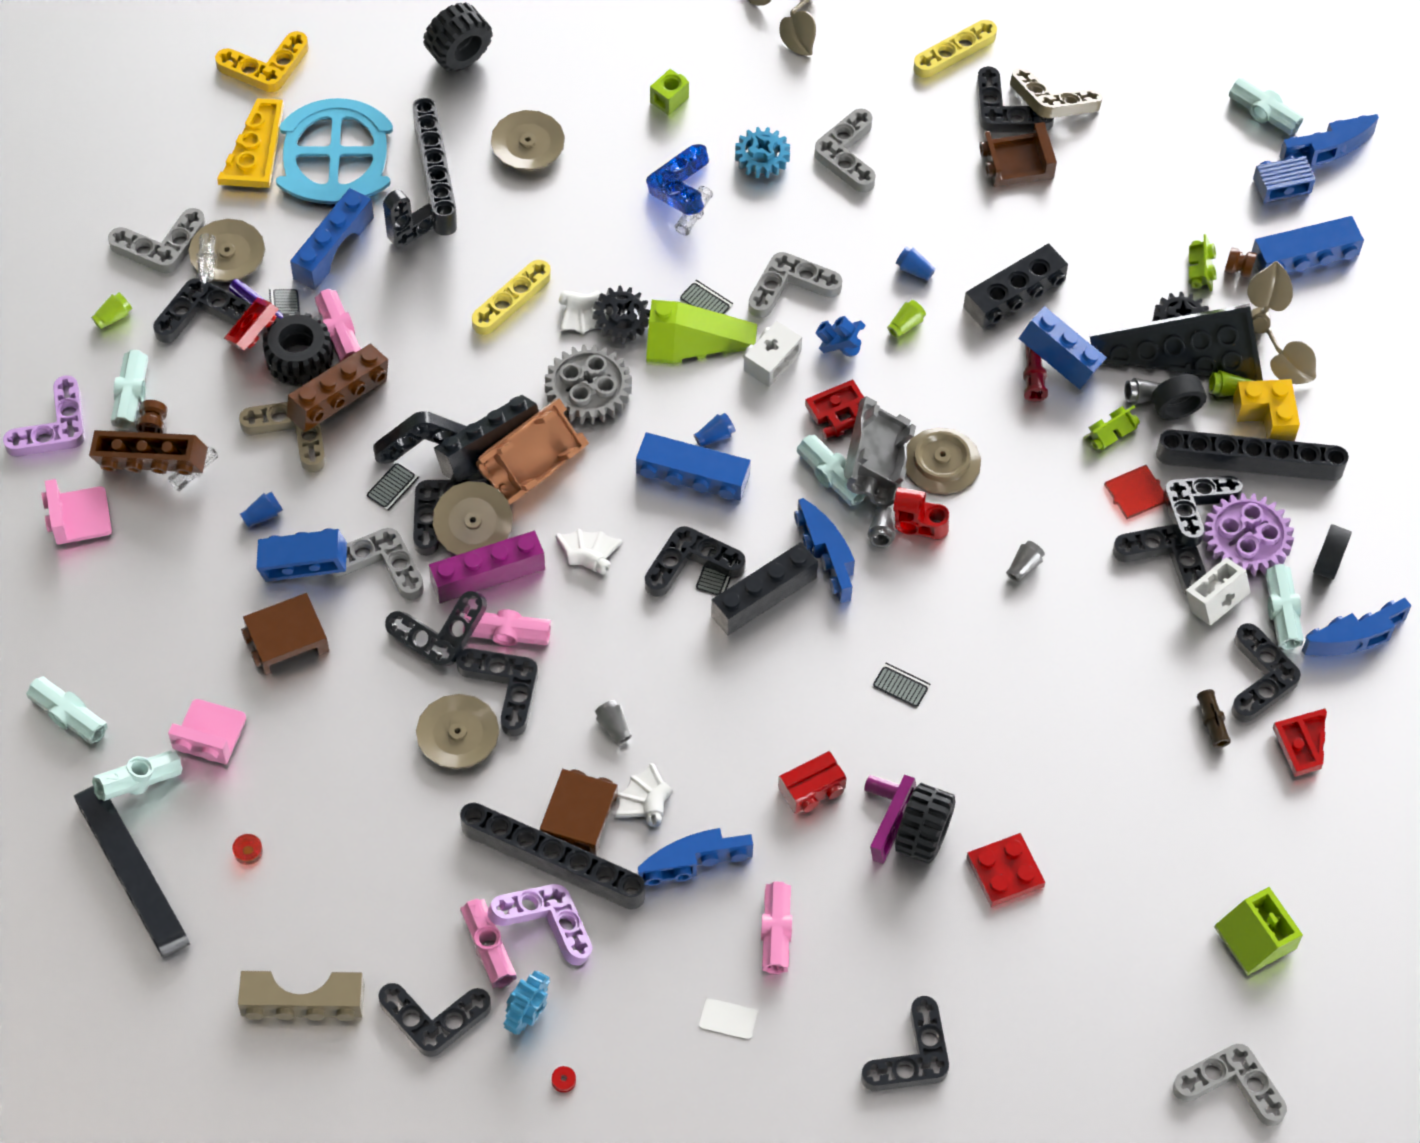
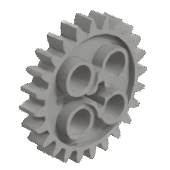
(589, 383)

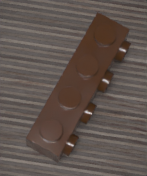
(337, 387)
(148, 451)

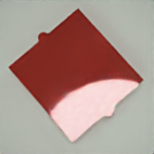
(1136, 491)

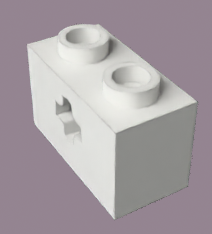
(772, 353)
(1218, 591)

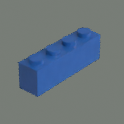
(1310, 245)
(693, 466)

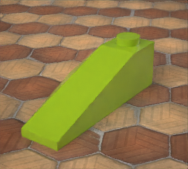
(688, 331)

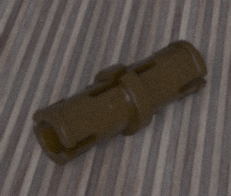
(1213, 718)

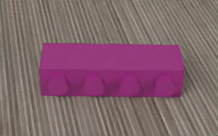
(487, 566)

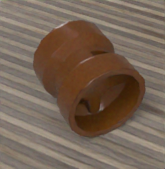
(1239, 262)
(152, 416)

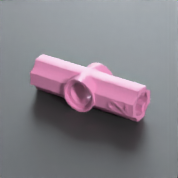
(338, 323)
(510, 627)
(776, 928)
(495, 956)

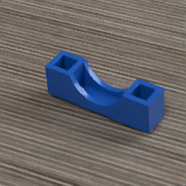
(315, 257)

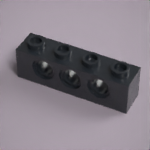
(1032, 275)

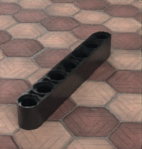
(434, 166)
(1264, 451)
(560, 866)
(132, 872)

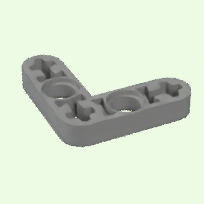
(840, 152)
(165, 249)
(784, 275)
(388, 554)
(1233, 1071)

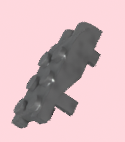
(877, 453)

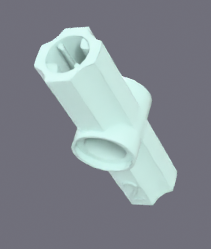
(1266, 106)
(129, 390)
(827, 468)
(1284, 607)
(67, 710)
(137, 775)

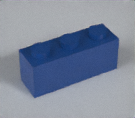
(1062, 347)
(301, 555)

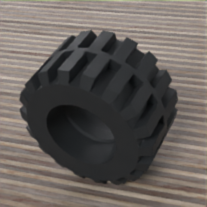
(457, 36)
(293, 331)
(925, 823)

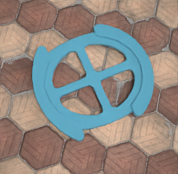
(337, 110)

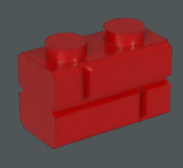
(812, 783)

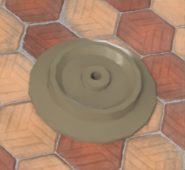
(527, 140)
(237, 248)
(942, 461)
(467, 503)
(457, 731)

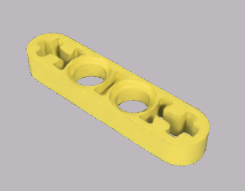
(952, 45)
(515, 299)

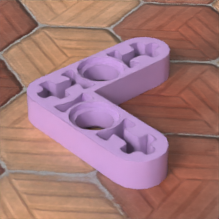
(59, 430)
(552, 911)

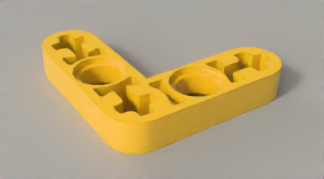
(270, 69)

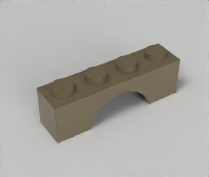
(338, 998)

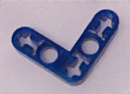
(689, 162)

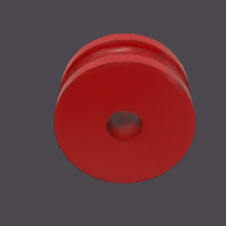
(563, 1072)

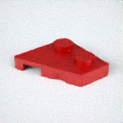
(1303, 741)

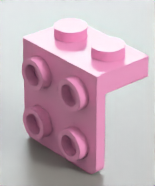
(76, 513)
(208, 731)

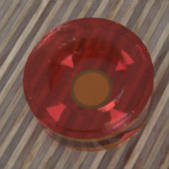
(247, 849)

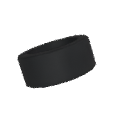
(1179, 397)
(1332, 551)

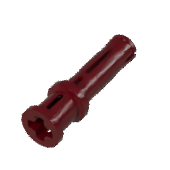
(1035, 377)

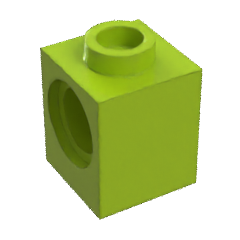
(669, 91)

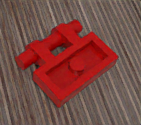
(833, 403)

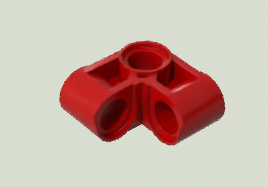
(916, 516)

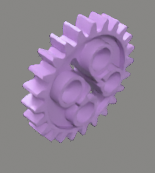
(1233, 517)

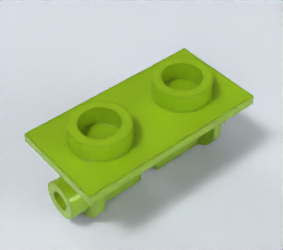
(1203, 255)
(1121, 421)

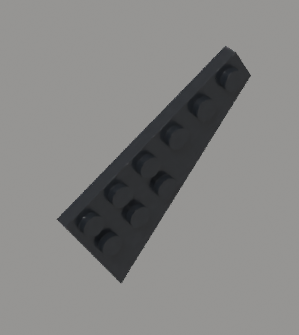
(1187, 344)

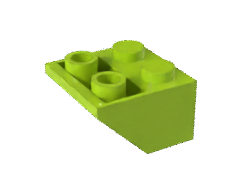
(1259, 931)

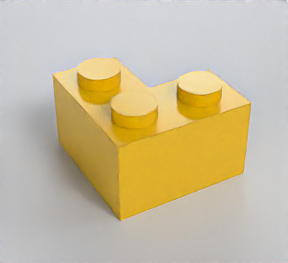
(1268, 402)

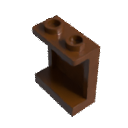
(1019, 157)
(284, 631)
(579, 809)

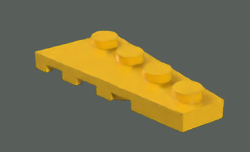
(255, 148)

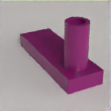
(889, 826)

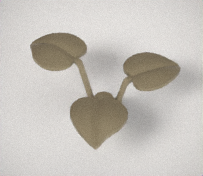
(796, 31)
(1274, 290)

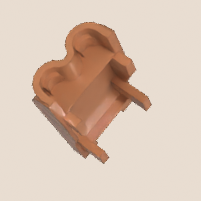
(531, 452)

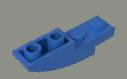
(1336, 142)
(828, 544)
(1352, 635)
(680, 859)

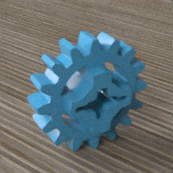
(762, 152)
(526, 1002)

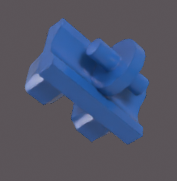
(840, 336)

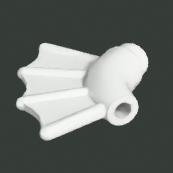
(579, 311)
(588, 549)
(644, 797)

